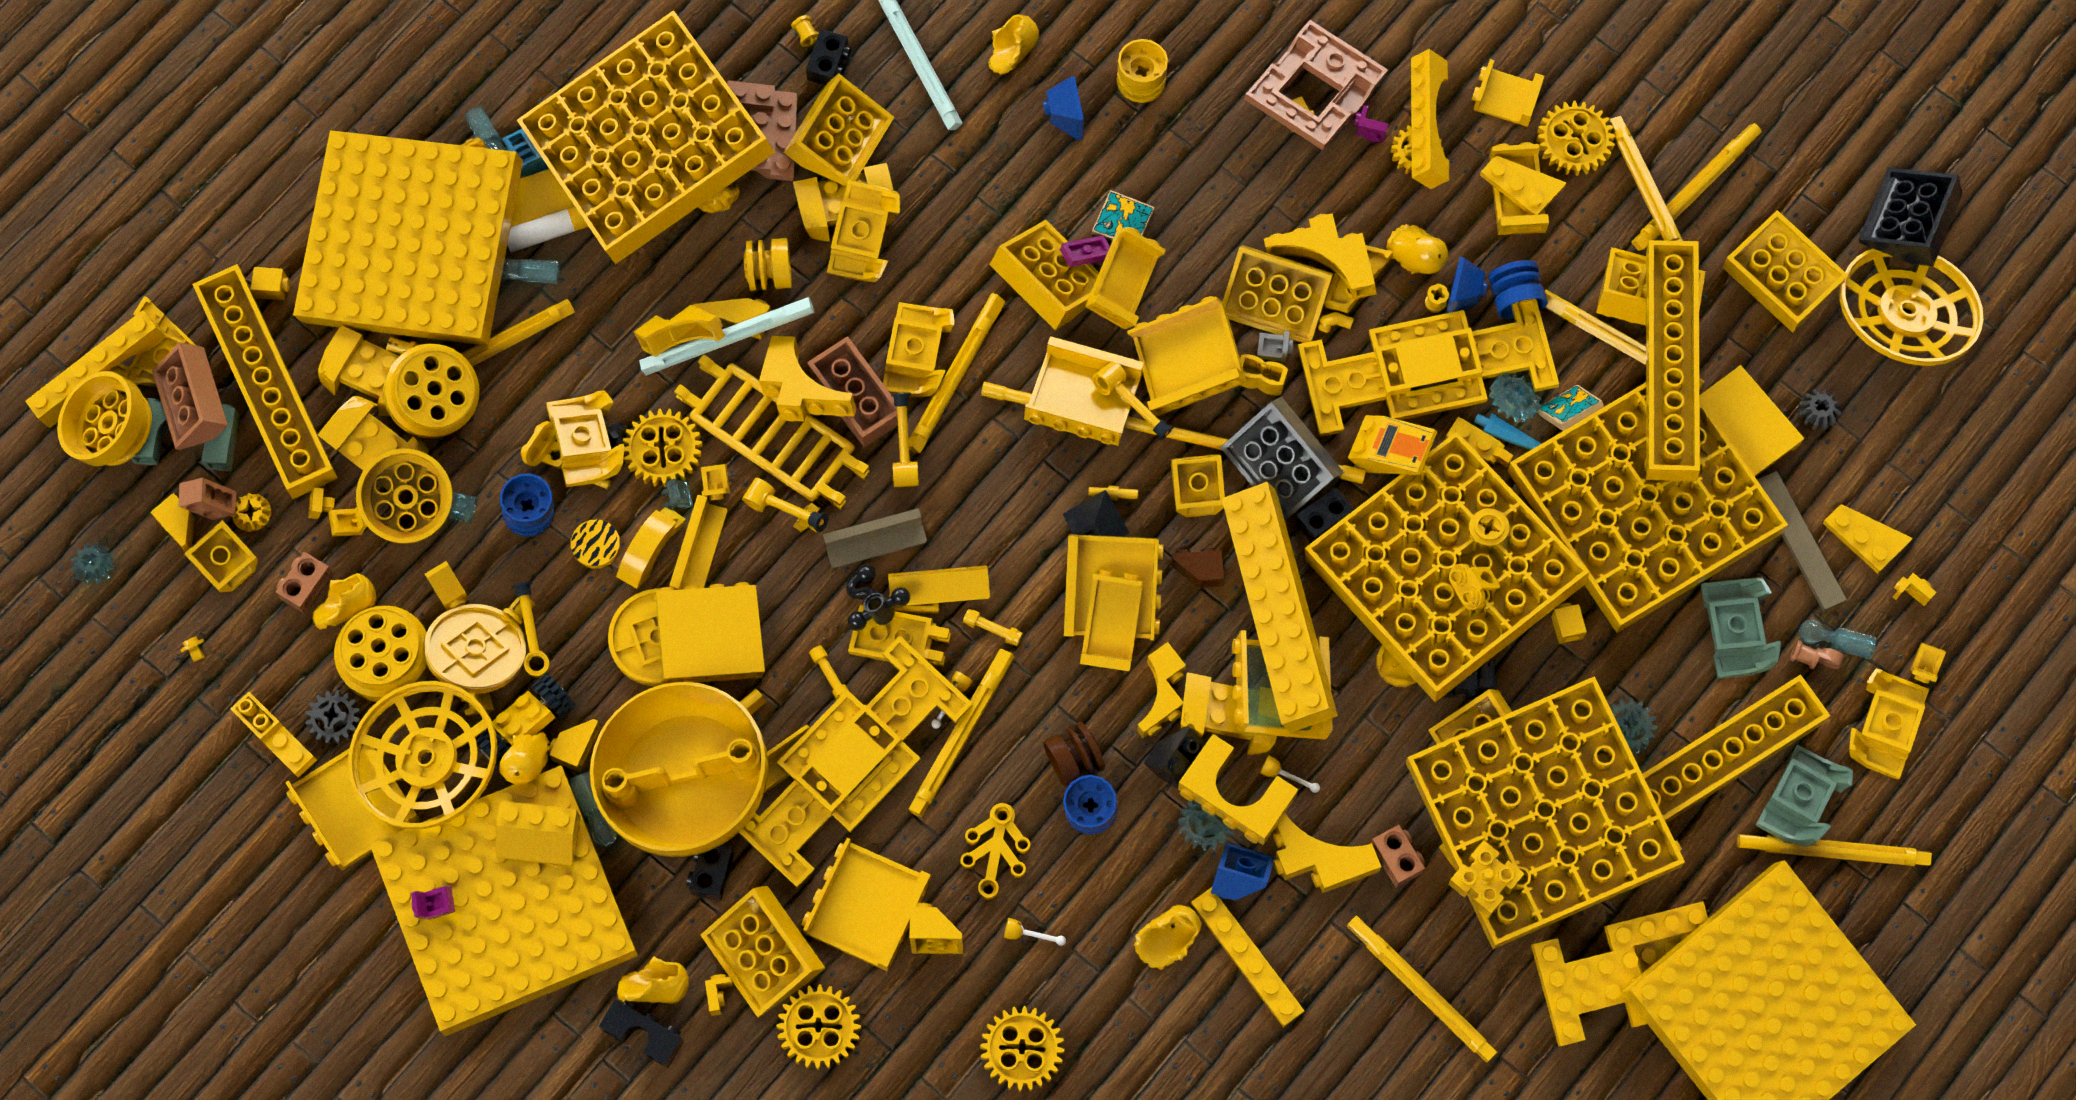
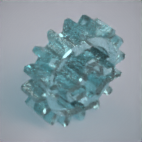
(1515, 397)
(1639, 726)
(1196, 818)

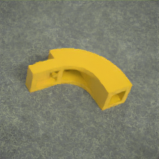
(647, 544)

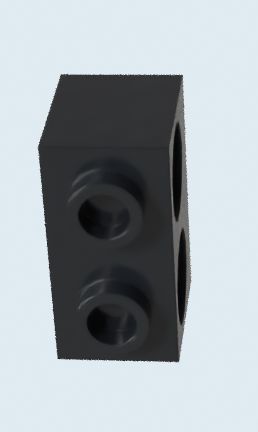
(822, 57)
(1320, 512)
(717, 872)

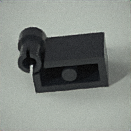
(1477, 682)

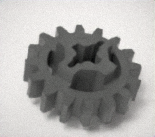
(322, 714)

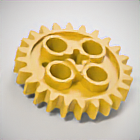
(1593, 129)
(685, 445)
(820, 1003)
(1023, 1025)

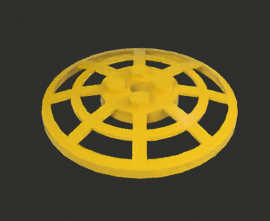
(1918, 302)
(414, 747)

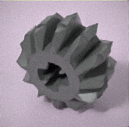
(1824, 417)

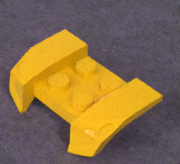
(822, 200)
(861, 231)
(915, 349)
(358, 365)
(364, 437)
(584, 439)
(1211, 709)
(1889, 724)

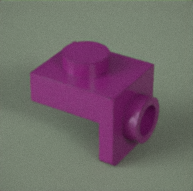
(1369, 128)
(433, 903)

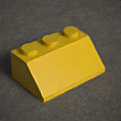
(536, 833)
(933, 932)

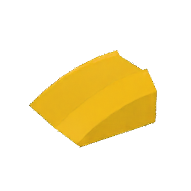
(1198, 485)
(223, 558)

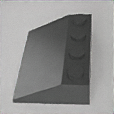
(1285, 454)

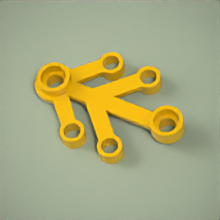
(996, 846)

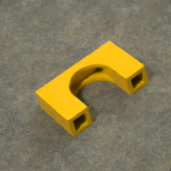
(1254, 820)

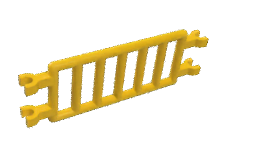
(821, 487)

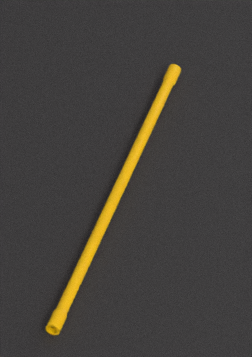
(1003, 393)

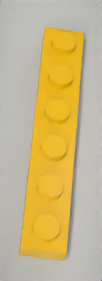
(1247, 957)

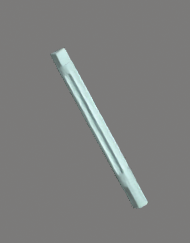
(921, 64)
(732, 334)

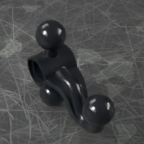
(875, 604)

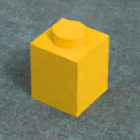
(269, 283)
(1568, 623)

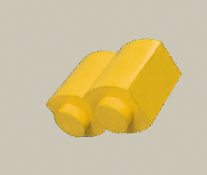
(1265, 376)

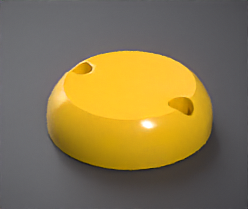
(679, 769)

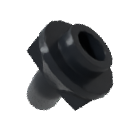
(617, 432)

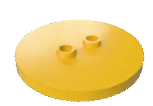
(635, 639)
(475, 648)

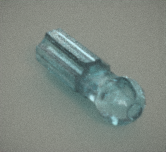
(484, 128)
(531, 270)
(1840, 639)
(602, 832)

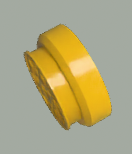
(104, 420)
(420, 422)
(387, 467)
(364, 679)

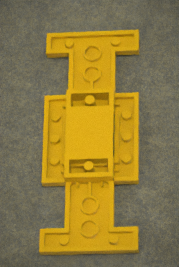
(1425, 354)
(843, 751)
(1599, 979)

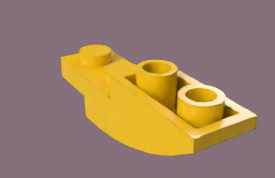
(273, 734)

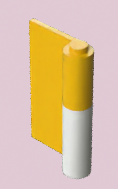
(542, 212)

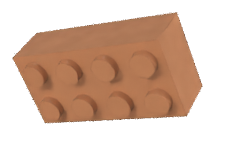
(847, 371)

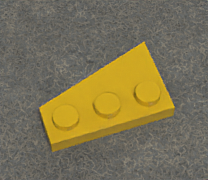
(1522, 185)
(1339, 296)
(1866, 537)

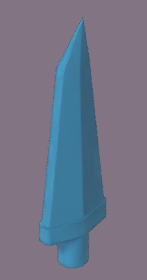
(1500, 429)

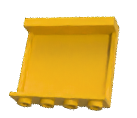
(1188, 355)
(1069, 400)
(1750, 423)
(1118, 554)
(709, 633)
(338, 814)
(865, 905)

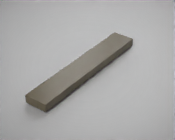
(1803, 545)

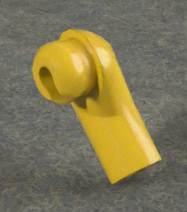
(1332, 319)

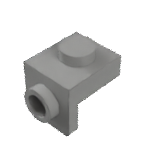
(1274, 346)

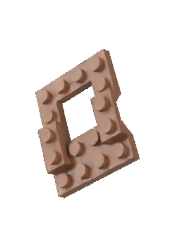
(1333, 63)
(776, 118)

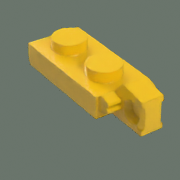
(1485, 445)

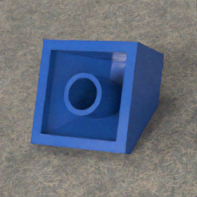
(1064, 108)
(1466, 286)
(1241, 872)

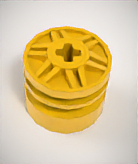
(1142, 70)
(768, 264)

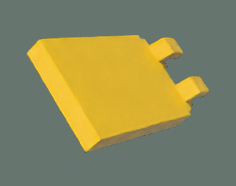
(914, 629)

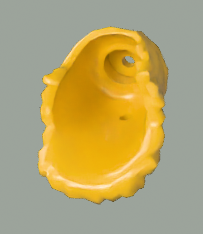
(1013, 43)
(1417, 250)
(345, 600)
(525, 758)
(1163, 945)
(655, 983)

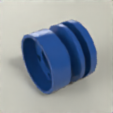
(1516, 283)
(522, 493)
(1077, 798)

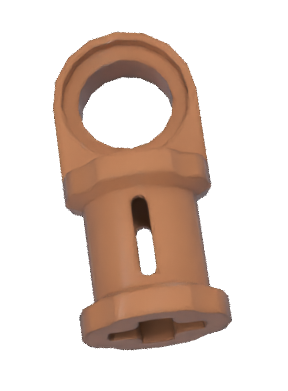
(1810, 656)

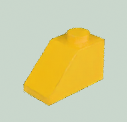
(175, 521)
(447, 586)
(574, 745)

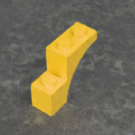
(690, 324)
(1167, 669)

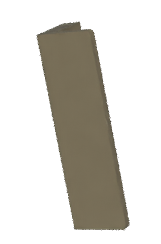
(875, 538)

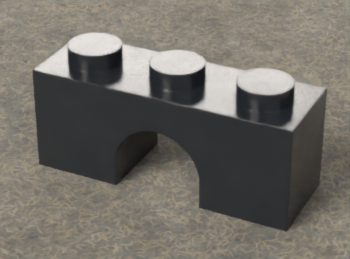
(623, 1019)

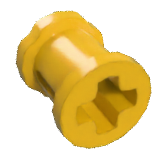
(805, 30)
(1439, 305)
(515, 610)

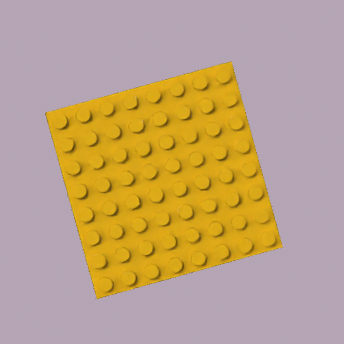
(645, 137)
(408, 237)
(1641, 534)
(1397, 555)
(1555, 800)
(514, 922)
(1769, 998)

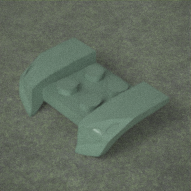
(1739, 627)
(1802, 797)

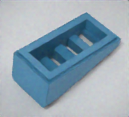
(532, 164)

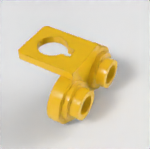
(540, 446)
(1470, 586)

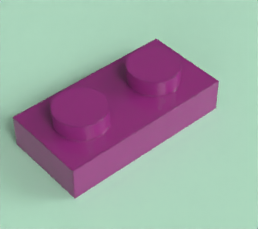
(1085, 251)

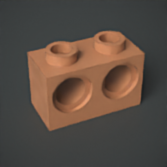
(207, 498)
(310, 585)
(1391, 858)

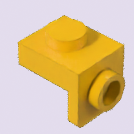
(715, 482)
(346, 522)
(1916, 587)
(1927, 663)

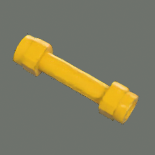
(1012, 636)
(820, 657)

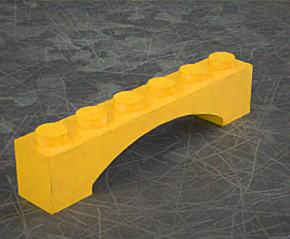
(1428, 158)
(132, 338)

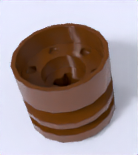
(1074, 754)

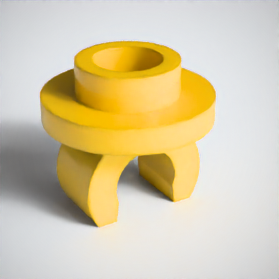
(193, 647)

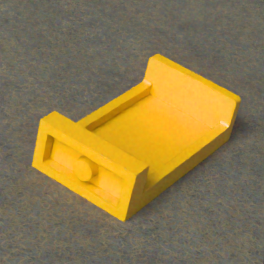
(1509, 216)
(1124, 277)
(1112, 620)

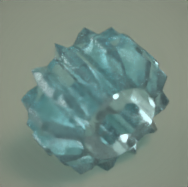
(99, 556)

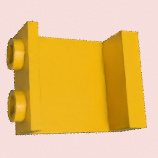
(1506, 95)

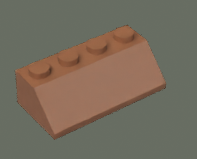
(189, 396)

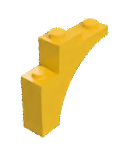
(1321, 243)
(796, 390)
(1331, 864)

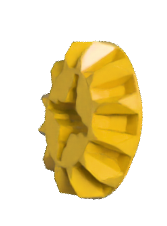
(1485, 517)
(259, 518)

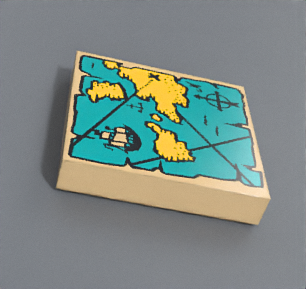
(1122, 212)
(1570, 407)

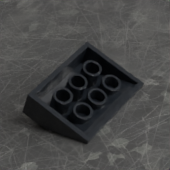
(1912, 214)

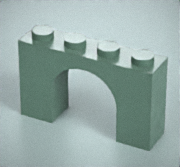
(216, 453)

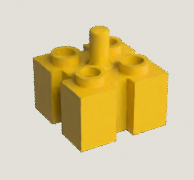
(1486, 879)

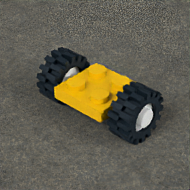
(527, 715)

